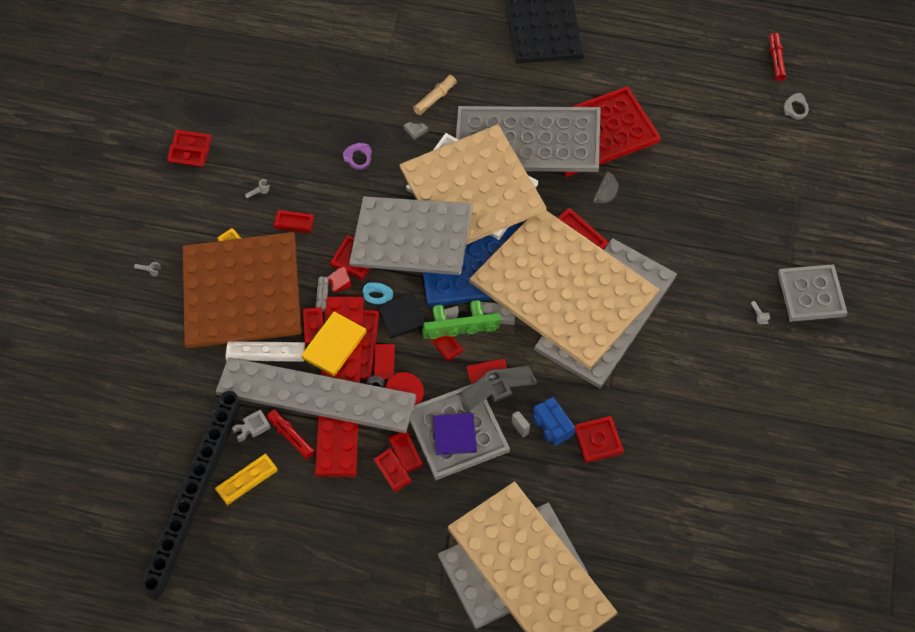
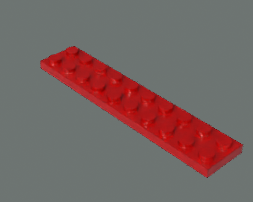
(338, 438)

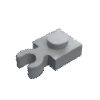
(253, 424)

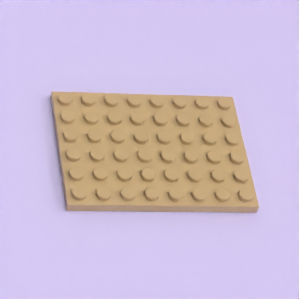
(565, 287)

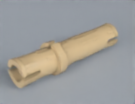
(439, 91)

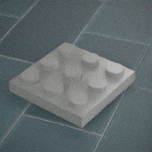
(812, 293)

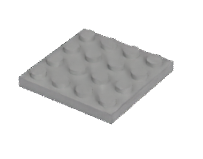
(489, 437)

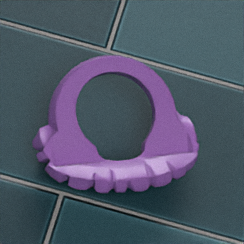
(348, 154)

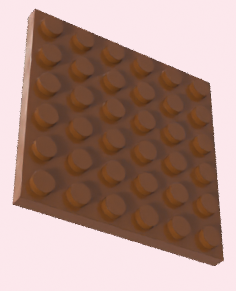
(241, 290)

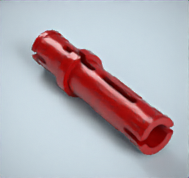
(779, 69)
(284, 427)

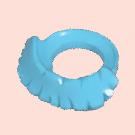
(380, 288)

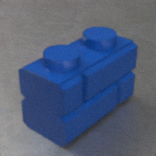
(553, 421)

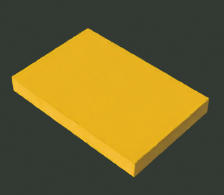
(333, 343)

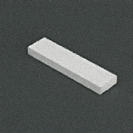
(265, 351)

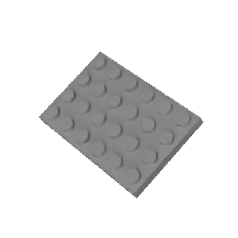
(411, 235)
(472, 588)

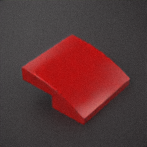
(189, 148)

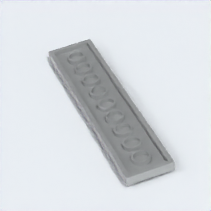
(318, 395)

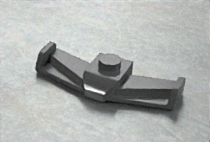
(496, 385)

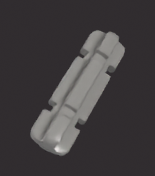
(322, 292)

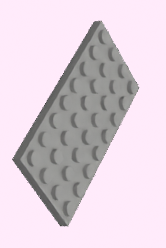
(541, 136)
(646, 268)

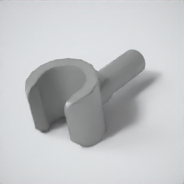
(262, 188)
(154, 265)
(762, 318)

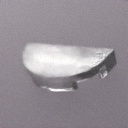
(607, 189)

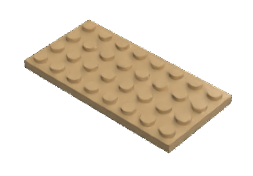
(530, 566)

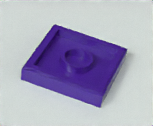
(455, 434)

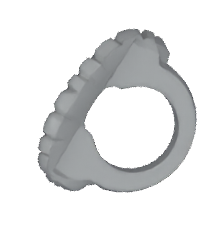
(799, 98)

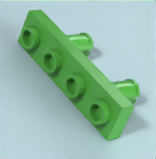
(468, 325)

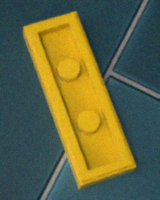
(246, 479)

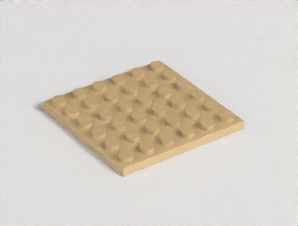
(479, 173)

